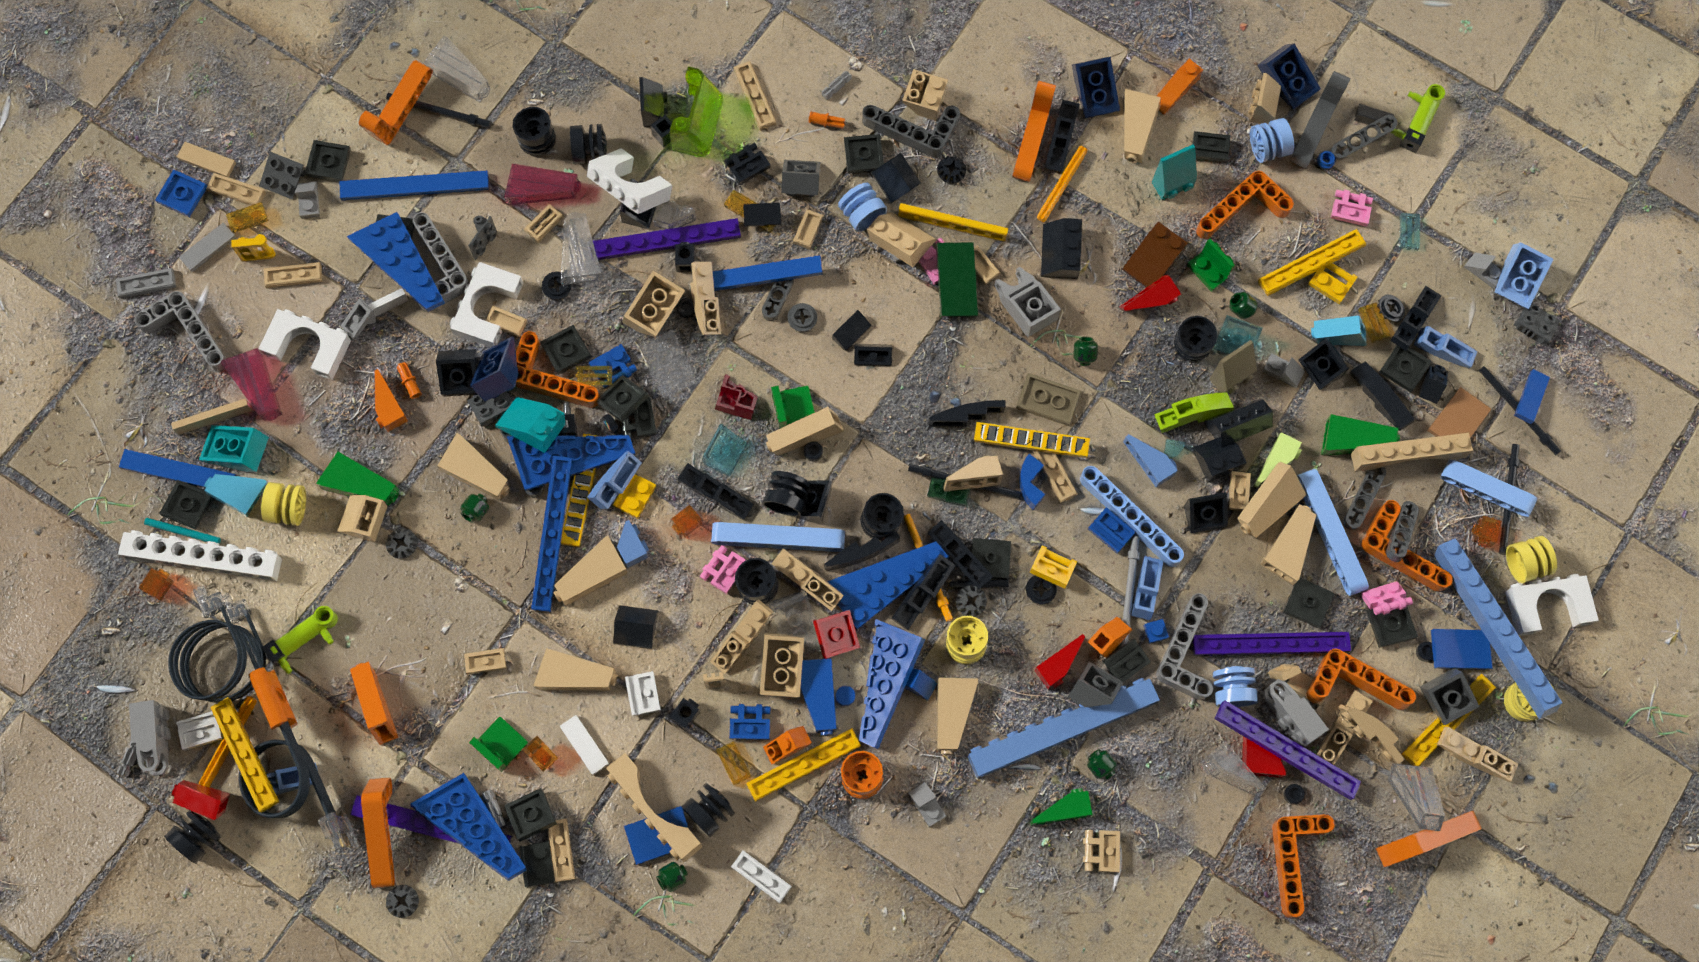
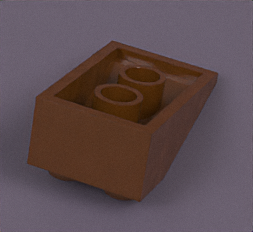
(1155, 255)

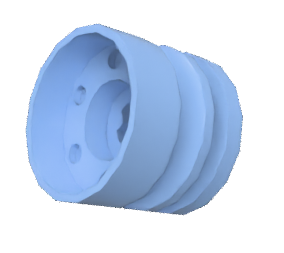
(1271, 140)
(862, 206)
(1234, 684)

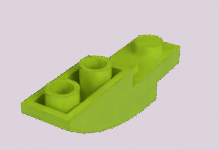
(1192, 409)

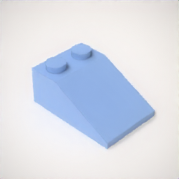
(1522, 274)

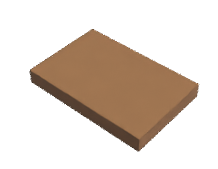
(1460, 415)

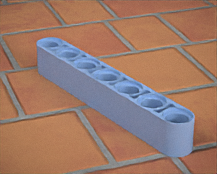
(1129, 507)
(1333, 533)
(778, 537)

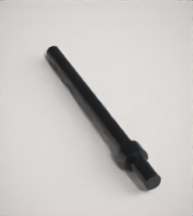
(472, 119)
(1544, 437)
(1513, 464)
(929, 472)

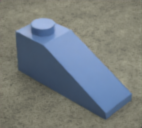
(1153, 462)

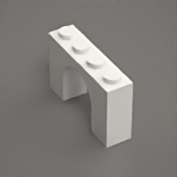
(637, 196)
(484, 280)
(287, 326)
(1573, 591)

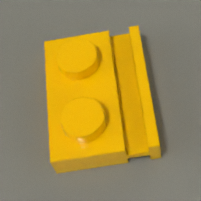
(635, 496)

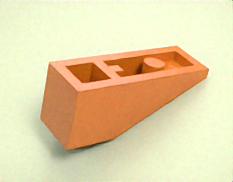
(1179, 85)
(387, 408)

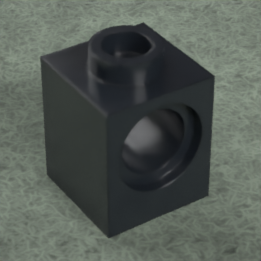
(684, 264)
(683, 722)

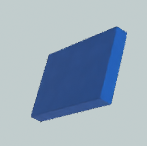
(1461, 649)
(644, 841)

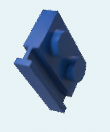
(1111, 530)

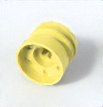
(283, 503)
(1531, 559)
(966, 629)
(1517, 704)

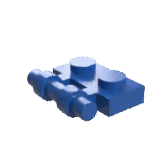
(617, 359)
(750, 728)

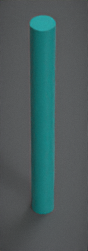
(181, 530)

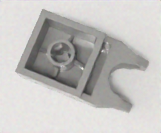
(1028, 303)
(1294, 714)
(150, 735)

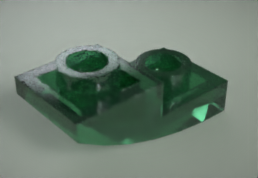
(956, 497)

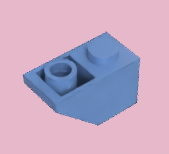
(630, 546)

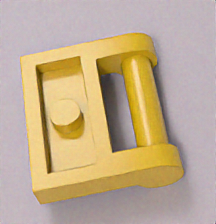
(247, 248)
(1331, 286)
(1051, 570)

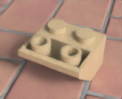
(925, 94)
(1265, 100)
(362, 517)

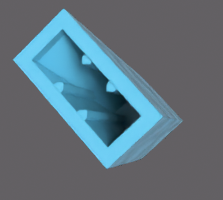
(1340, 331)
(236, 491)

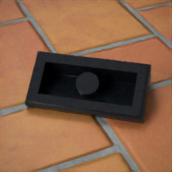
(1369, 115)
(762, 214)
(851, 330)
(873, 354)

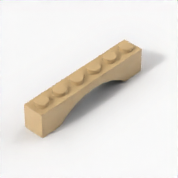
(1385, 454)
(679, 838)

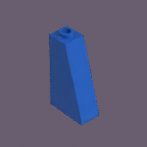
(819, 694)

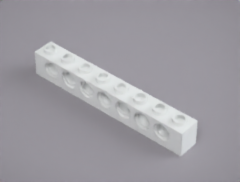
(132, 542)

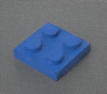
(181, 193)

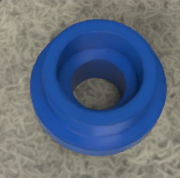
(1326, 155)

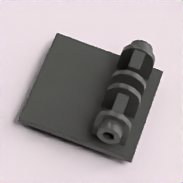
(281, 175)
(485, 233)
(1538, 322)
(490, 409)

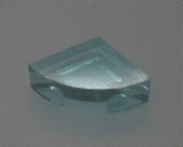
(1173, 448)

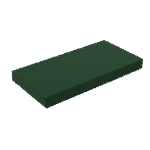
(957, 279)

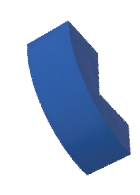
(1030, 470)

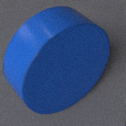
(845, 696)

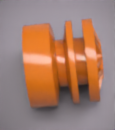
(857, 764)

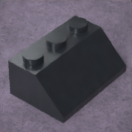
(1061, 248)
(1240, 422)

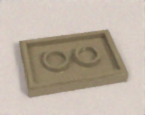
(1048, 399)

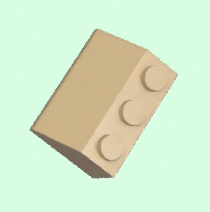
(900, 238)
(653, 305)
(781, 665)

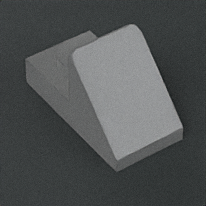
(308, 199)
(1484, 269)
(358, 318)
(1286, 371)
(927, 804)

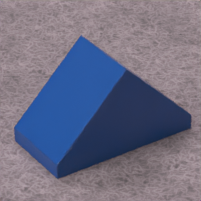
(920, 684)

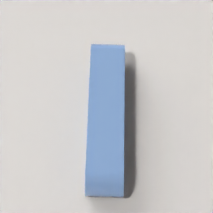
(1488, 488)

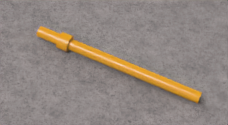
(941, 601)

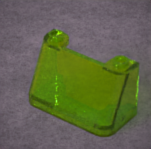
(696, 133)

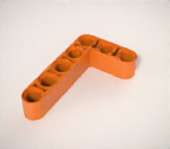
(399, 105)
(1034, 131)
(1239, 200)
(548, 380)
(1416, 561)
(1358, 679)
(377, 834)
(1428, 839)
(1291, 857)

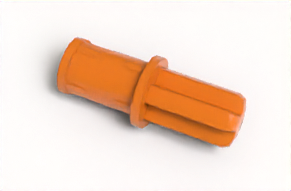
(826, 120)
(409, 380)

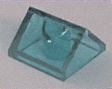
(1235, 334)
(724, 451)

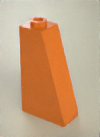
(373, 703)

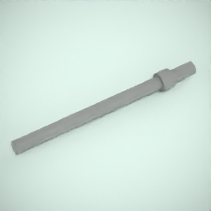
(1133, 557)

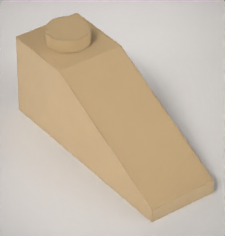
(979, 473)

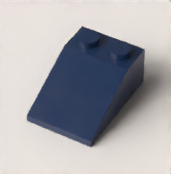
(1292, 73)
(1096, 86)
(496, 370)

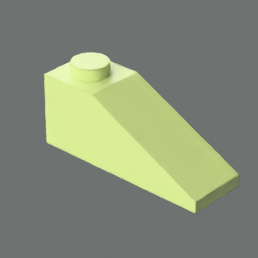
(1283, 450)

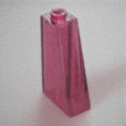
(539, 185)
(254, 381)

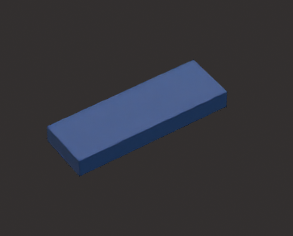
(1532, 396)

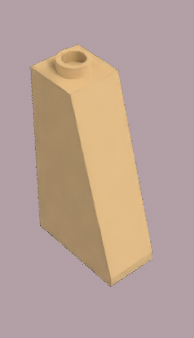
(1139, 121)
(808, 429)
(471, 468)
(1272, 500)
(1291, 545)
(591, 573)
(569, 672)
(953, 707)

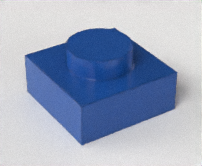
(1156, 631)

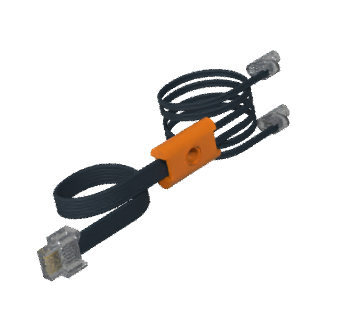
(270, 697)

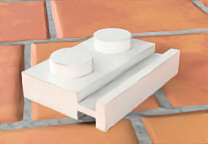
(642, 693)
(198, 731)

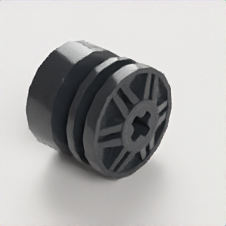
(534, 131)
(587, 143)
(1204, 334)
(786, 493)
(881, 506)
(751, 572)
(708, 809)
(191, 838)

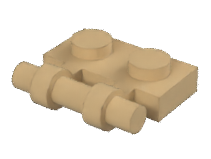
(1108, 851)

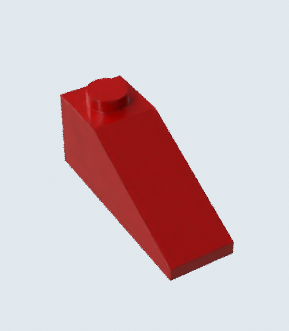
(1157, 294)
(1056, 667)

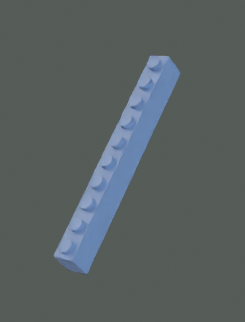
(1498, 629)
(1060, 729)

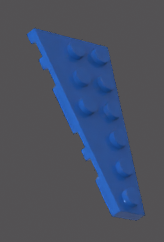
(395, 253)
(586, 452)

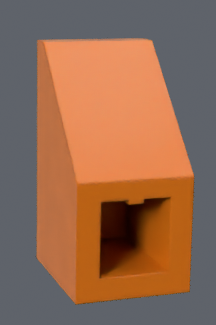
(1109, 636)
(787, 744)

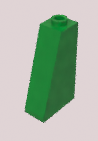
(1345, 434)
(351, 478)

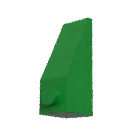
(1070, 807)

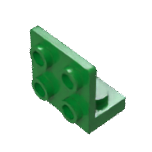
(1212, 265)
(792, 404)
(499, 744)

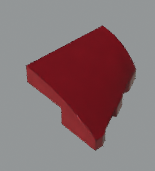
(735, 399)

